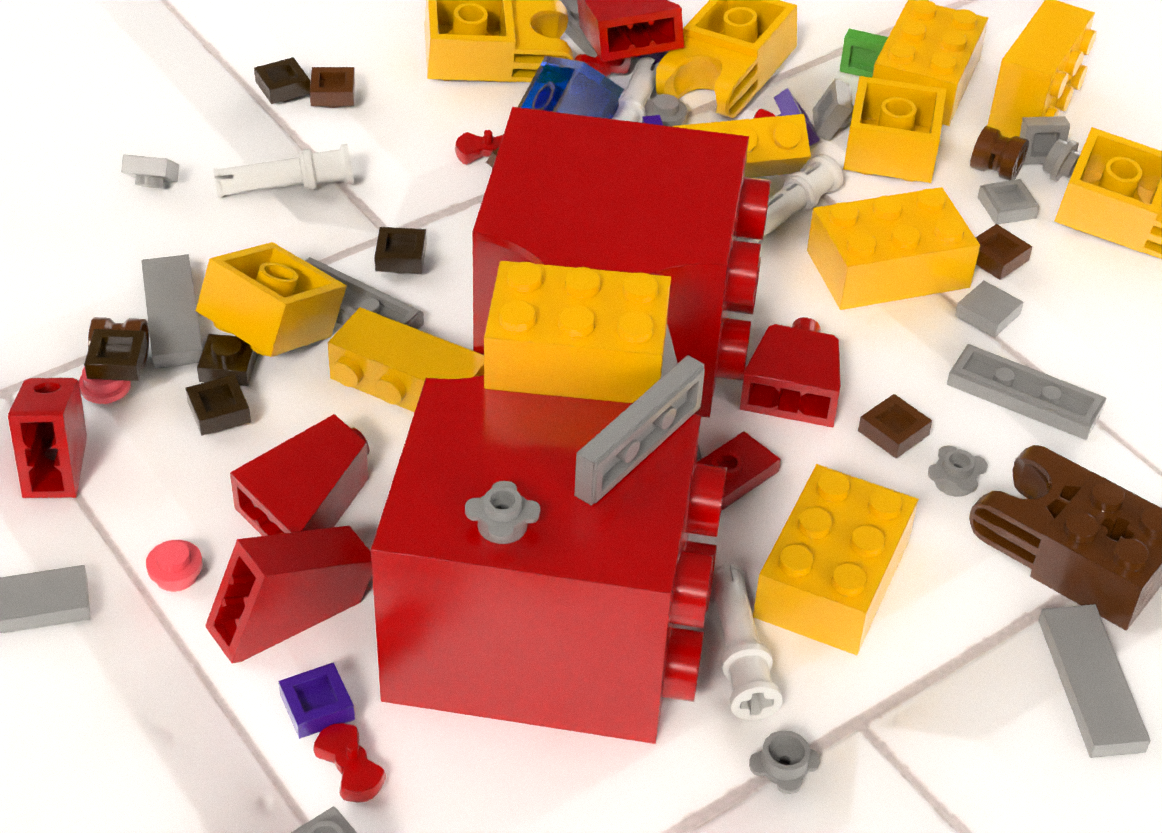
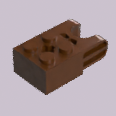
(1076, 534)

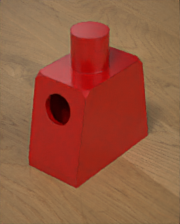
(794, 374)
(42, 417)

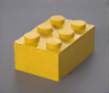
(933, 49)
(1042, 66)
(892, 248)
(575, 332)
(835, 559)

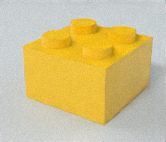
(895, 129)
(270, 299)

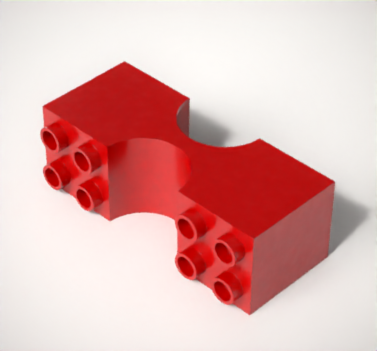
(586, 604)

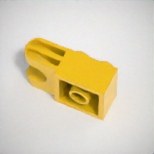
(493, 38)
(730, 51)
(1116, 193)

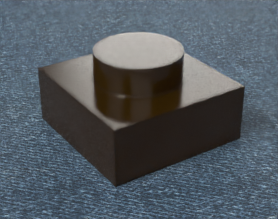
(282, 80)
(400, 250)
(116, 355)
(226, 357)
(218, 405)

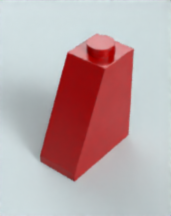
(631, 27)
(303, 480)
(286, 586)

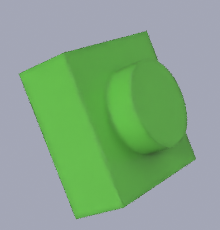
(860, 52)

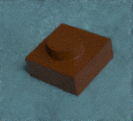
(332, 86)
(1001, 251)
(895, 425)

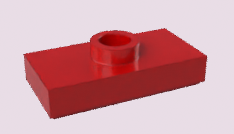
(746, 464)

